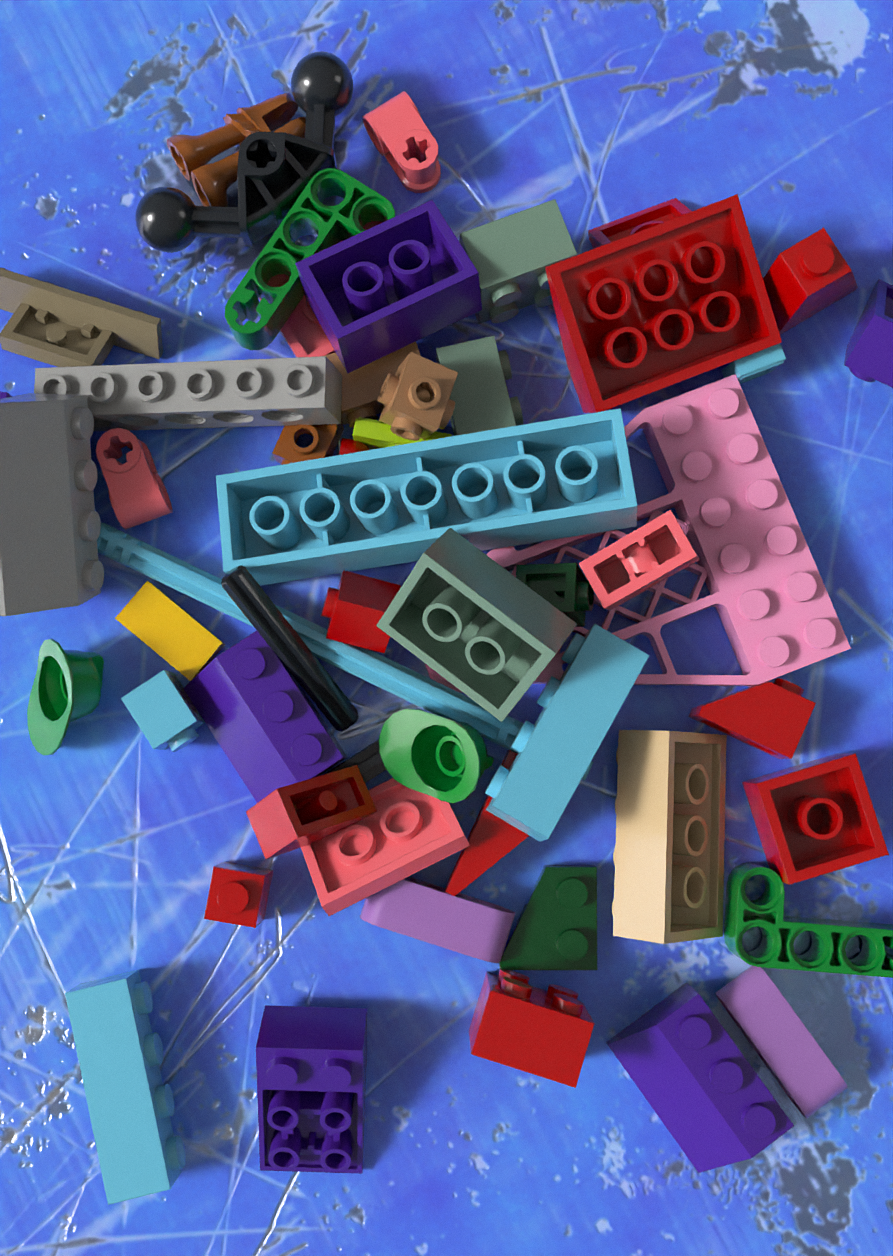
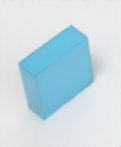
(756, 364)

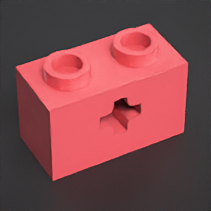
(639, 561)

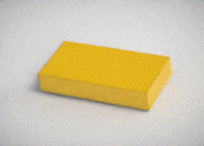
(170, 631)

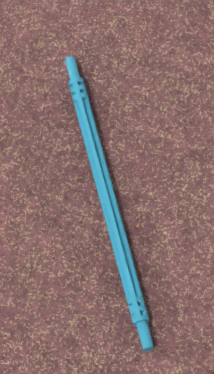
(352, 659)

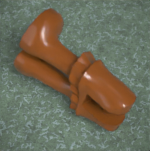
(194, 152)

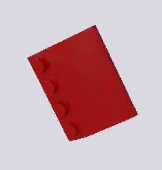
(661, 306)

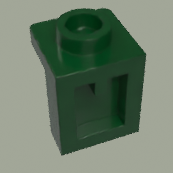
(561, 586)

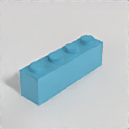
(567, 732)
(125, 1086)

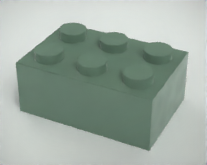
(475, 623)

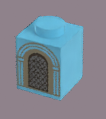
(164, 712)

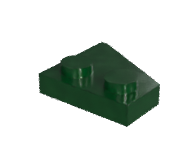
(557, 923)

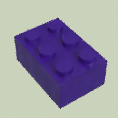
(390, 285)

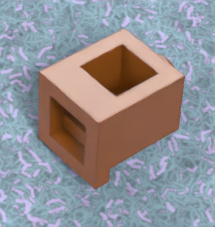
(323, 445)

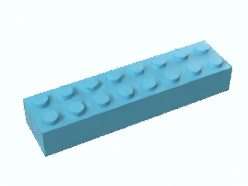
(399, 499)

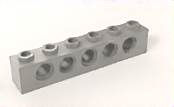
(203, 393)

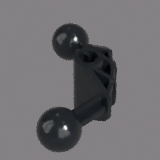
(270, 168)

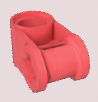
(405, 142)
(134, 486)

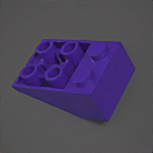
(311, 1088)

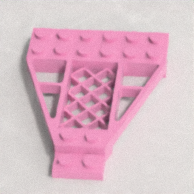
(742, 533)

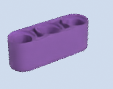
(440, 918)
(781, 1040)

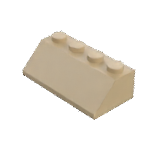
(669, 836)

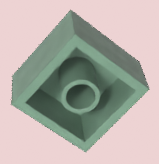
(514, 257)

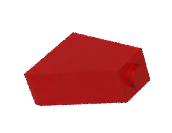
(807, 280)

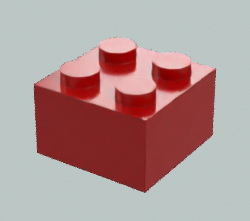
(815, 817)
(531, 1027)

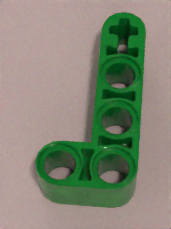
(281, 253)
(780, 932)

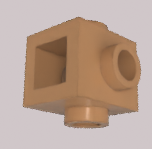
(417, 398)

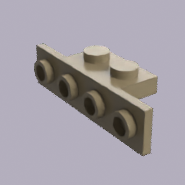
(70, 326)

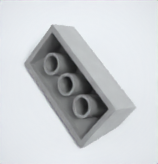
(47, 504)

